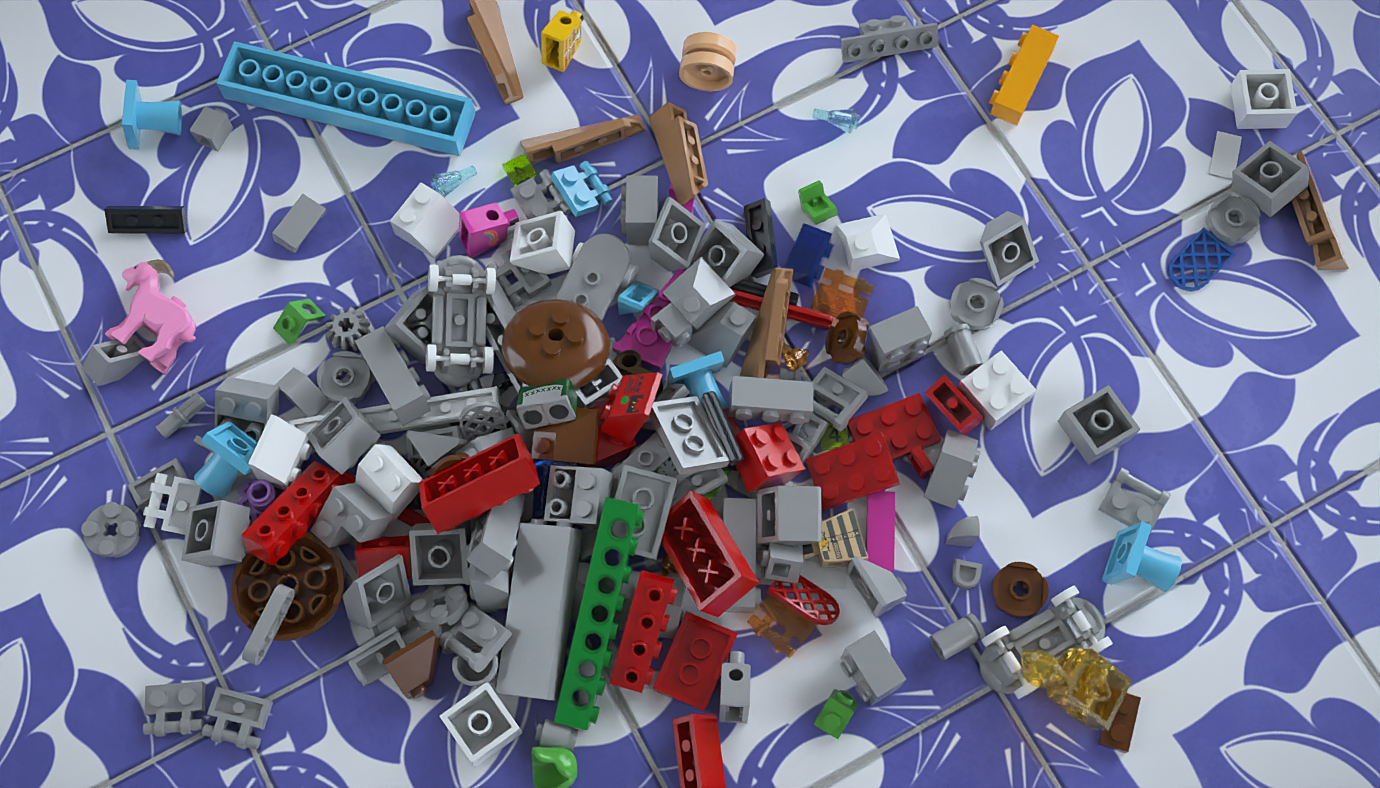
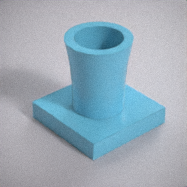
(148, 115)
(698, 376)
(232, 454)
(1133, 558)

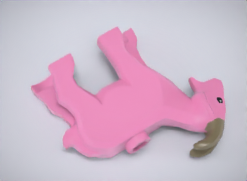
(155, 312)

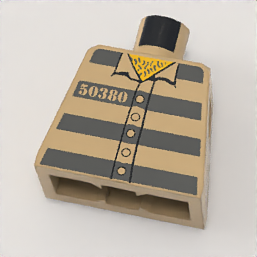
(839, 541)

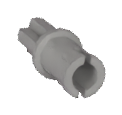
(181, 415)

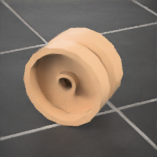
(708, 61)

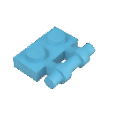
(575, 191)

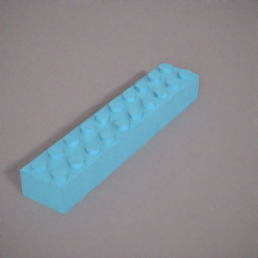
(346, 98)

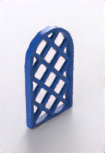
(1218, 244)

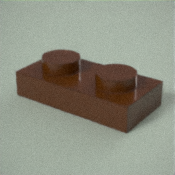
(1122, 727)

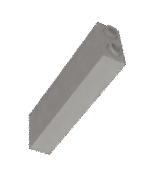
(539, 610)

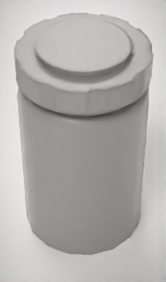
(963, 348)
(957, 636)

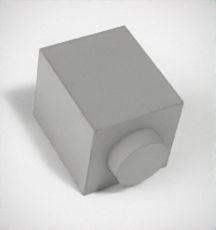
(211, 128)

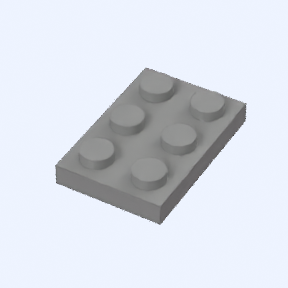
(688, 435)
(655, 496)

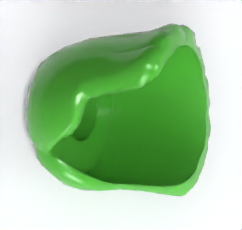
(553, 767)

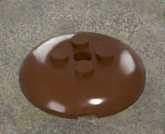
(538, 360)
(316, 594)

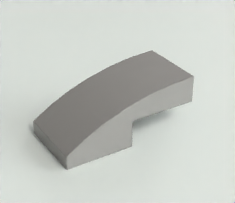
(807, 436)

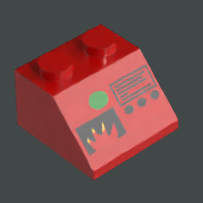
(629, 405)

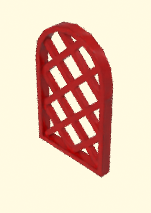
(808, 614)

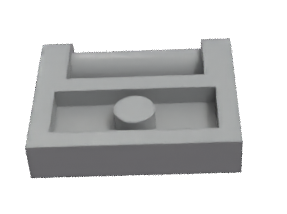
(839, 393)
(1129, 508)
(482, 631)

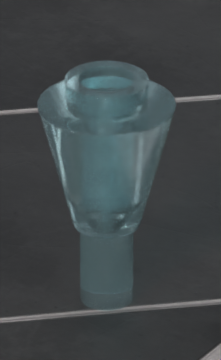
(843, 119)
(446, 182)

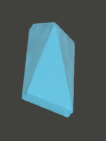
(636, 297)

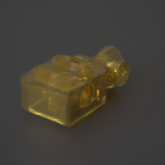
(1079, 684)

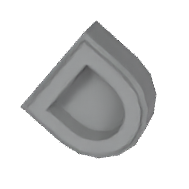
(966, 574)

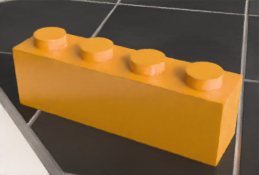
(1023, 75)

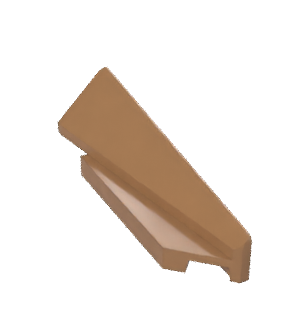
(493, 45)
(580, 140)
(680, 150)
(1317, 225)
(769, 330)

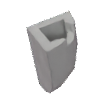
(865, 376)
(964, 532)

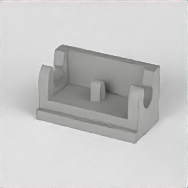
(298, 223)
(368, 658)

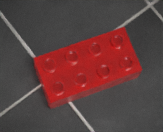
(478, 484)
(706, 555)

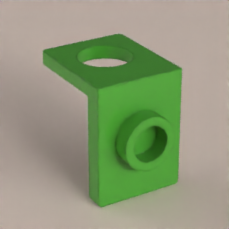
(294, 319)

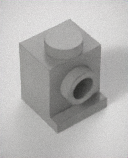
(672, 326)
(782, 562)

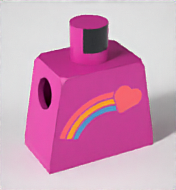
(484, 227)

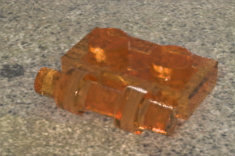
(836, 301)
(788, 619)

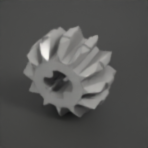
(343, 322)

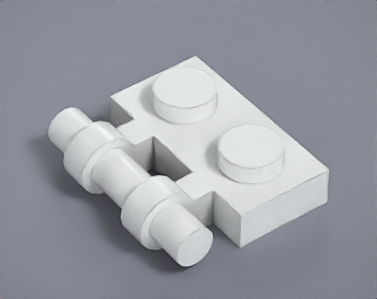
(182, 496)

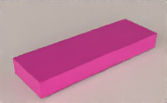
(881, 529)

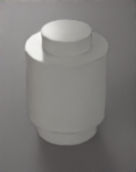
(556, 735)

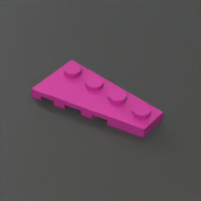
(643, 338)

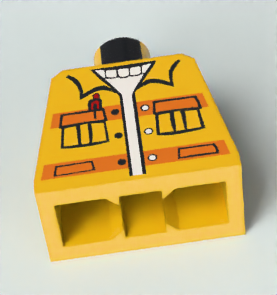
(561, 39)

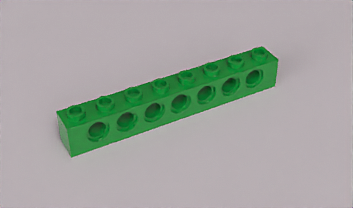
(569, 711)

